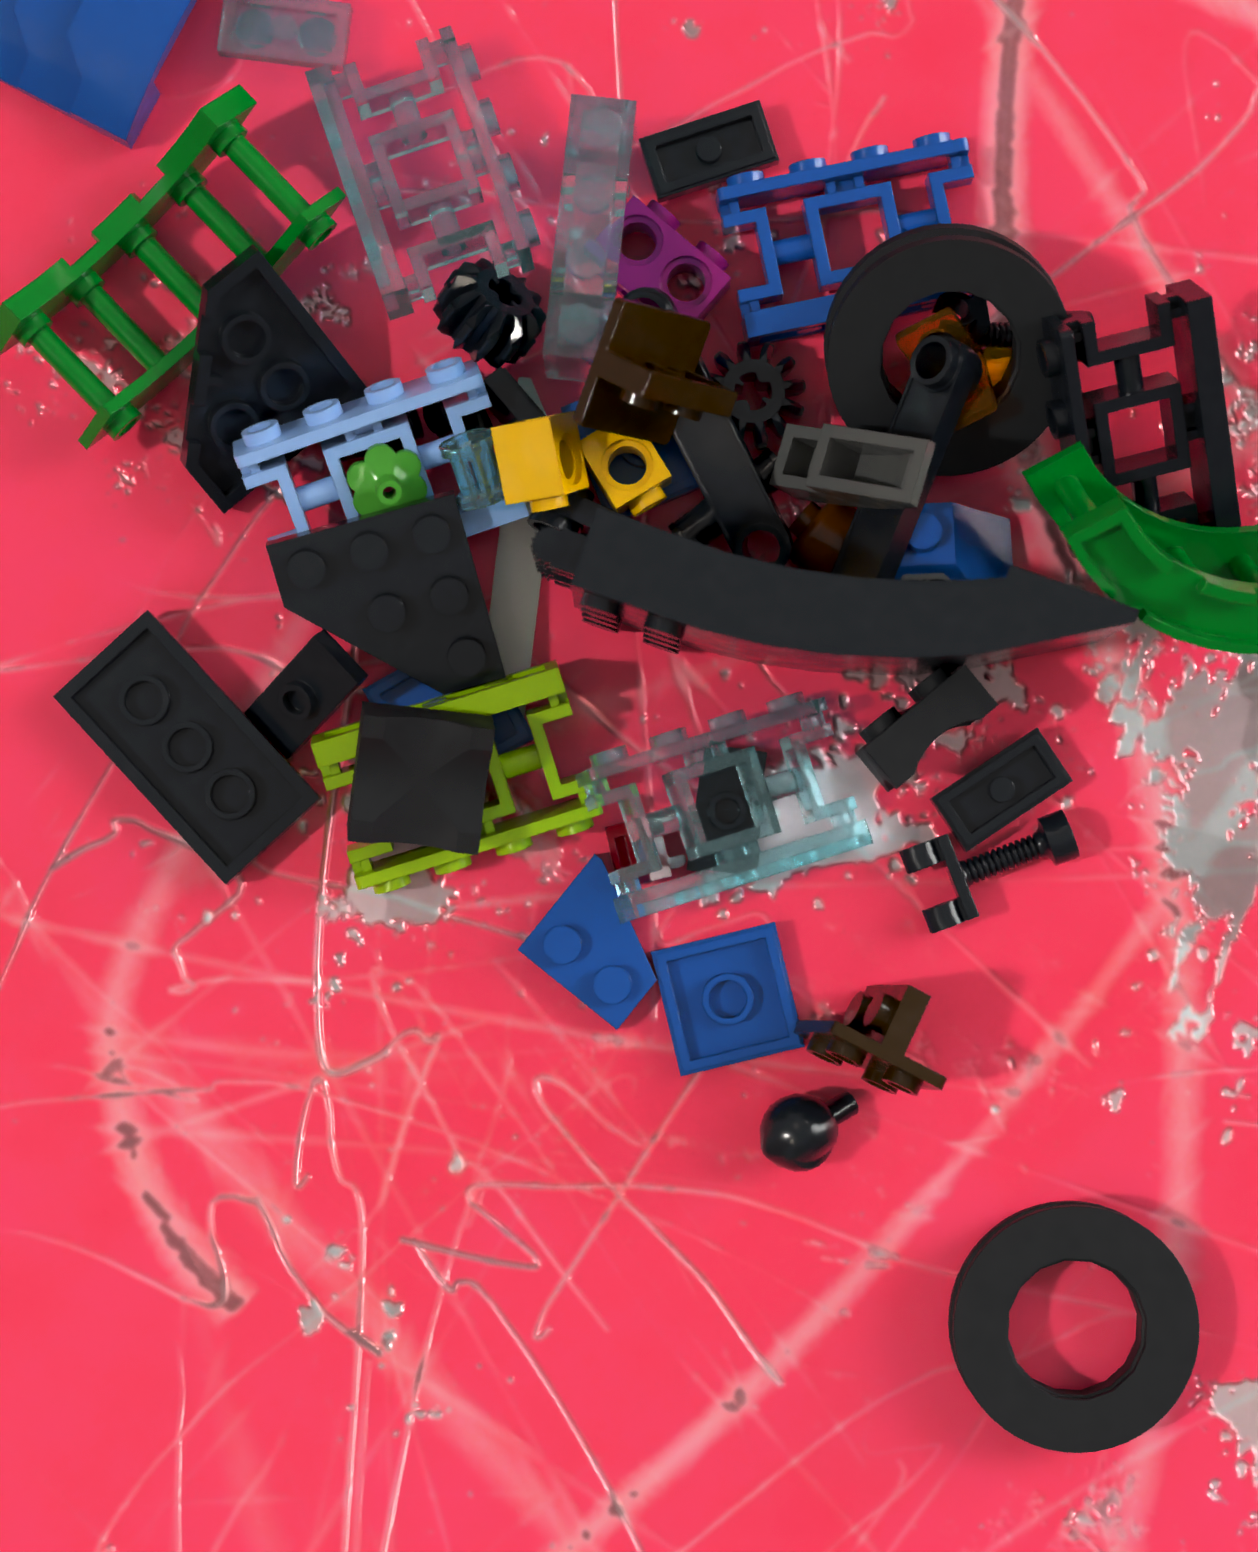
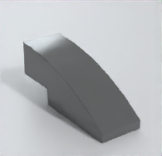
(852, 466)

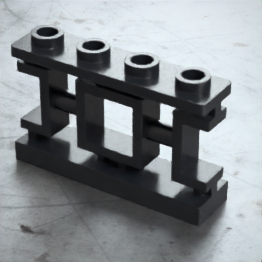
(1189, 407)

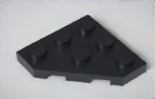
(253, 363)
(396, 589)

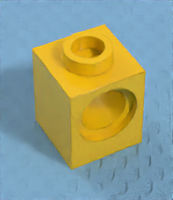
(600, 450)
(540, 461)

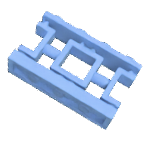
(356, 427)

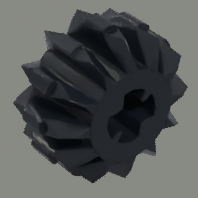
(489, 314)
(765, 379)

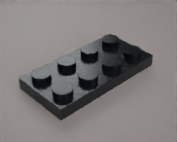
(187, 747)

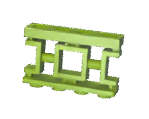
(505, 836)

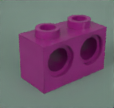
(670, 257)

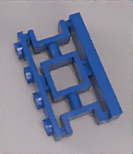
(843, 191)

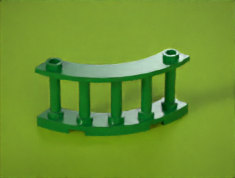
(130, 231)
(1179, 574)

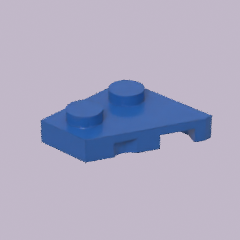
(590, 949)

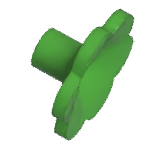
(384, 469)

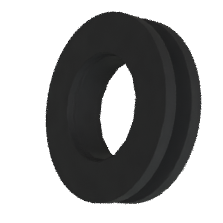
(912, 268)
(1132, 1396)

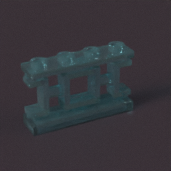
(375, 186)
(736, 854)

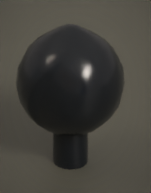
(803, 1129)

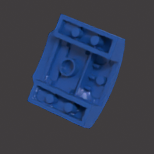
(91, 57)

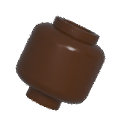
(820, 536)

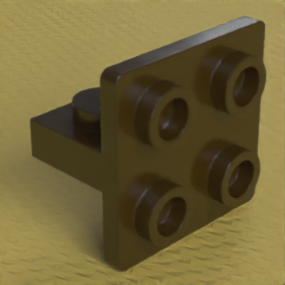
(648, 375)
(876, 1038)

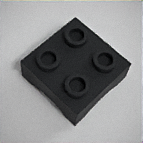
(899, 740)
(420, 777)

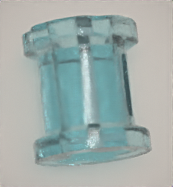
(474, 468)

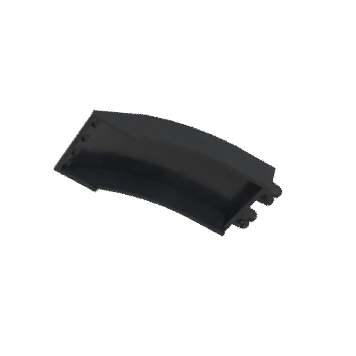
(812, 618)

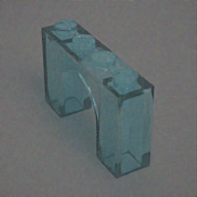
(588, 231)

